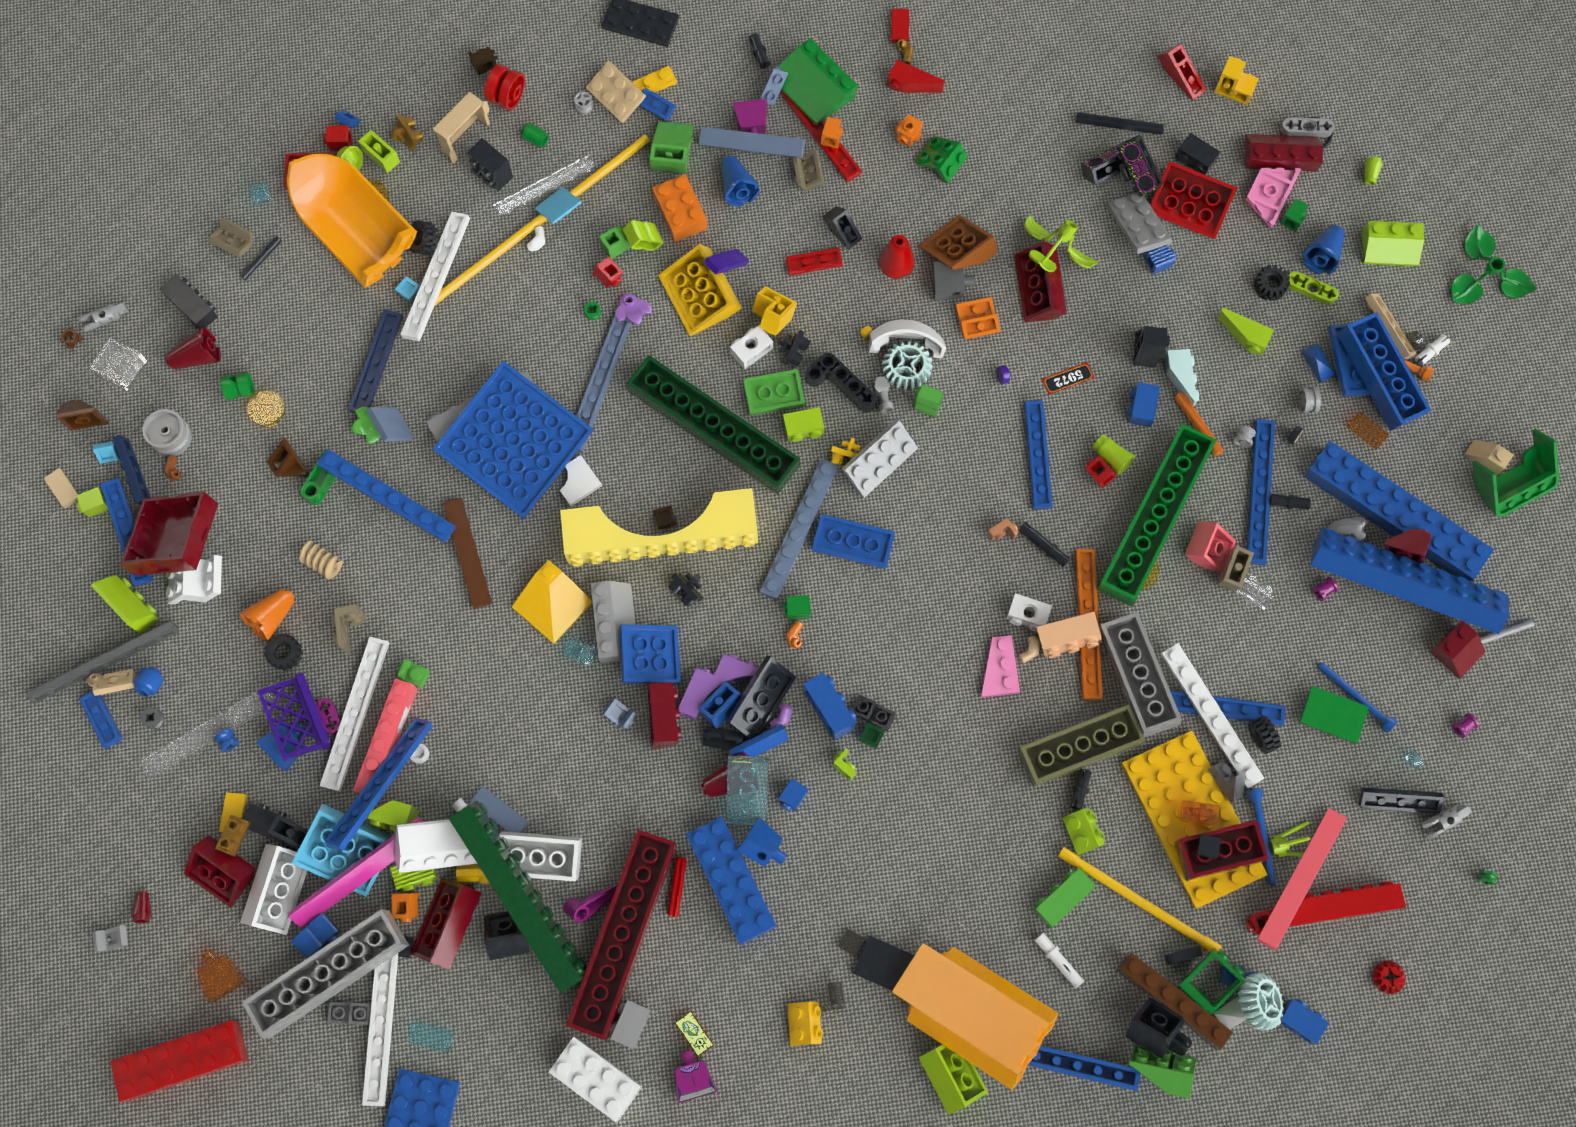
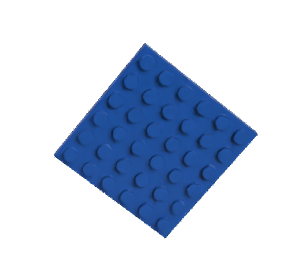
(513, 439)

